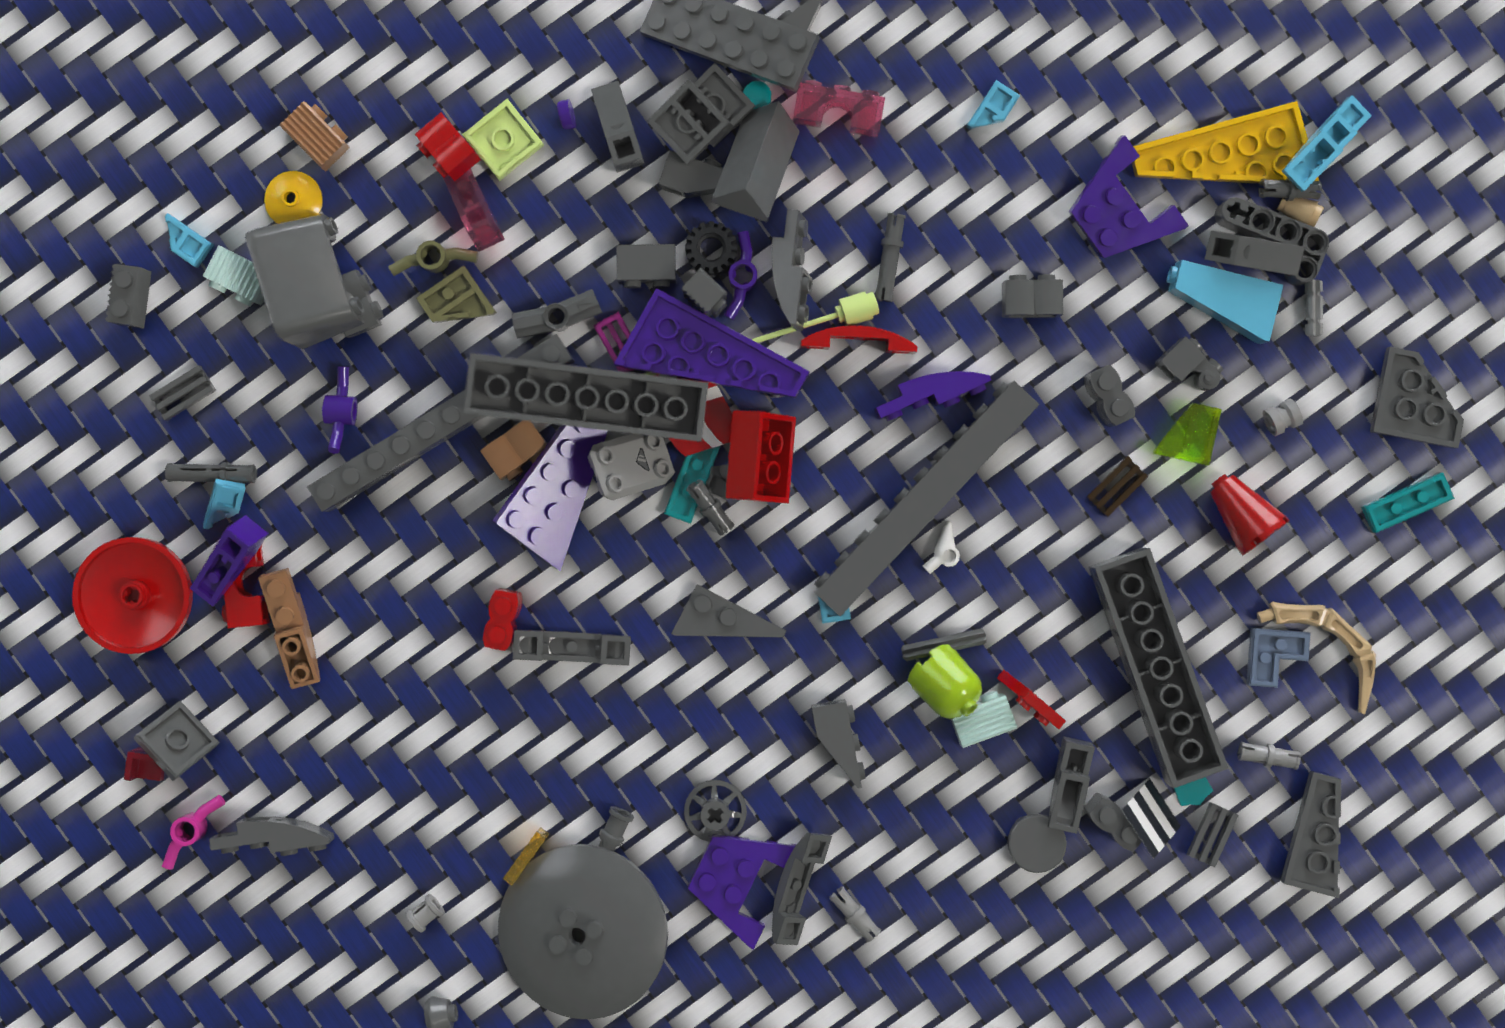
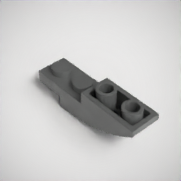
(790, 279)
(282, 833)

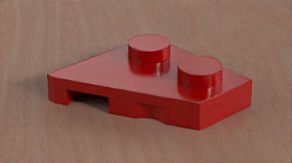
(1029, 700)

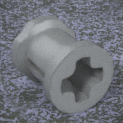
(425, 913)

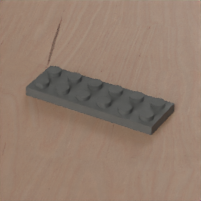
(733, 38)

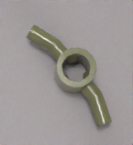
(421, 253)

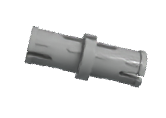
(1269, 755)
(855, 914)

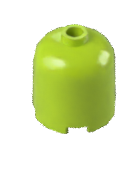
(946, 683)

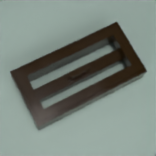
(1134, 469)

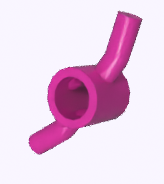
(200, 825)

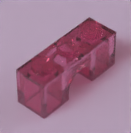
(863, 108)

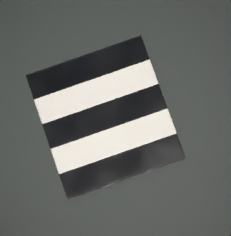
(1151, 818)

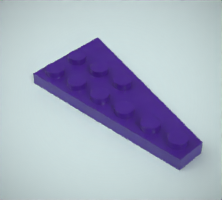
(693, 346)

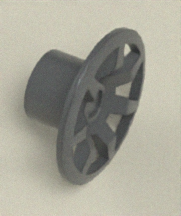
(715, 811)

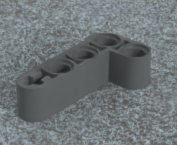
(1272, 223)

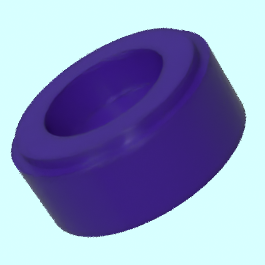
(566, 114)

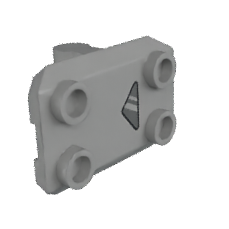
(630, 465)

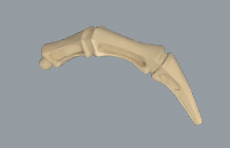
(1332, 622)

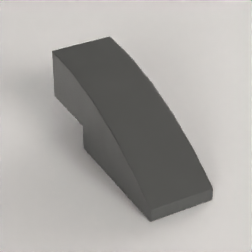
(1070, 784)

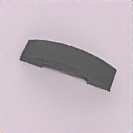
(571, 646)
(792, 887)

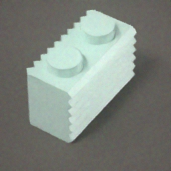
(234, 273)
(987, 721)

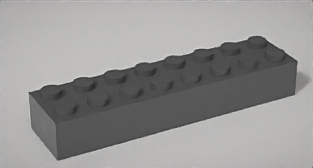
(585, 397)
(1158, 667)

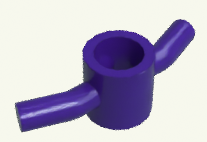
(744, 262)
(339, 409)

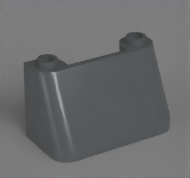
(303, 280)

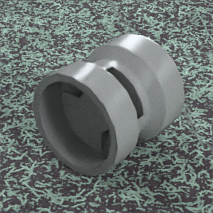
(1280, 418)

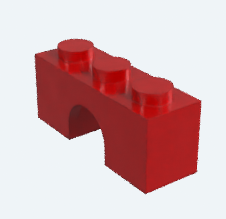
(241, 607)

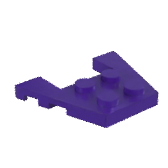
(1110, 214)
(727, 875)

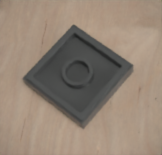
(176, 740)

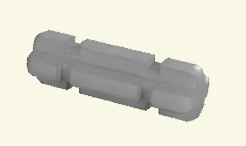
(1314, 308)

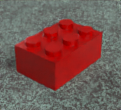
(760, 456)

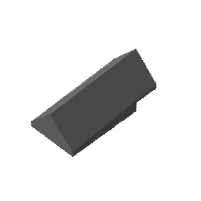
(757, 162)

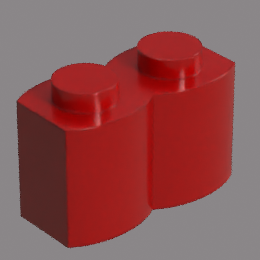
(447, 146)
(503, 611)

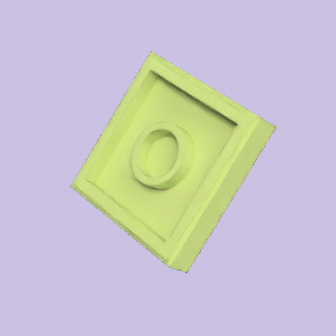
(503, 139)

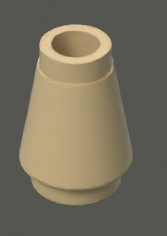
(1302, 210)

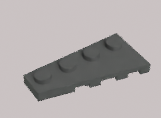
(1314, 845)

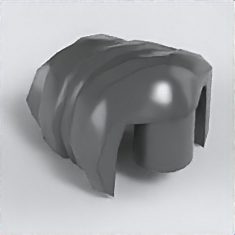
(717, 482)

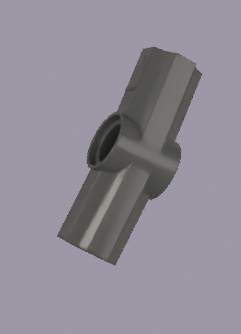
(538, 320)

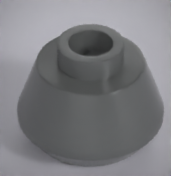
(440, 1013)

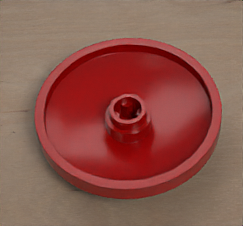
(132, 595)

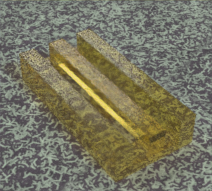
(526, 856)

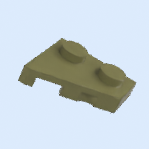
(455, 299)

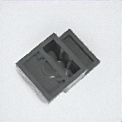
(701, 113)

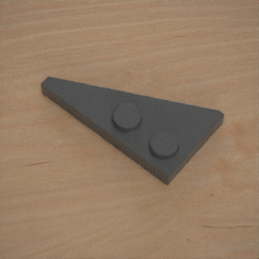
(715, 616)

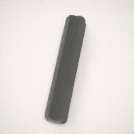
(956, 641)

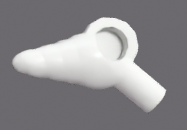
(944, 551)

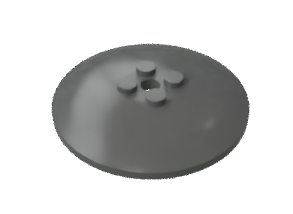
(621, 925)

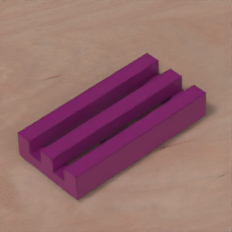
(608, 322)

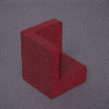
(142, 766)

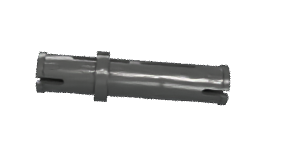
(890, 256)
(209, 473)

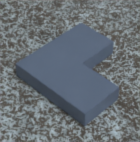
(1267, 649)

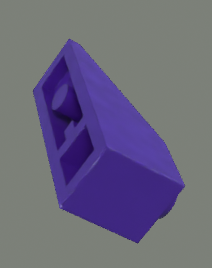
(228, 559)

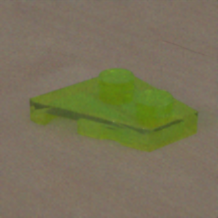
(1191, 435)

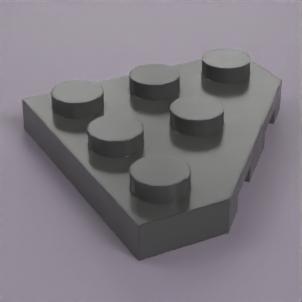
(1413, 403)

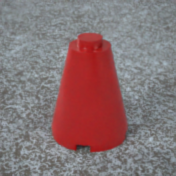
(1245, 513)

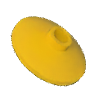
(307, 197)

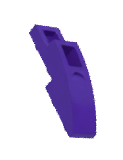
(942, 387)

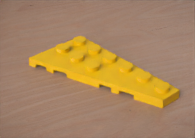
(1228, 151)

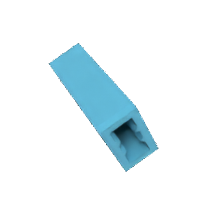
(1229, 297)

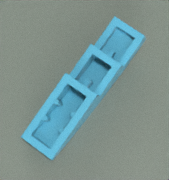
(1326, 143)

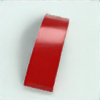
(894, 342)

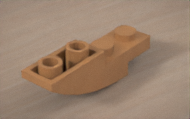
(291, 628)

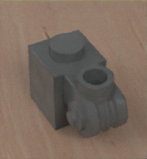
(1186, 358)

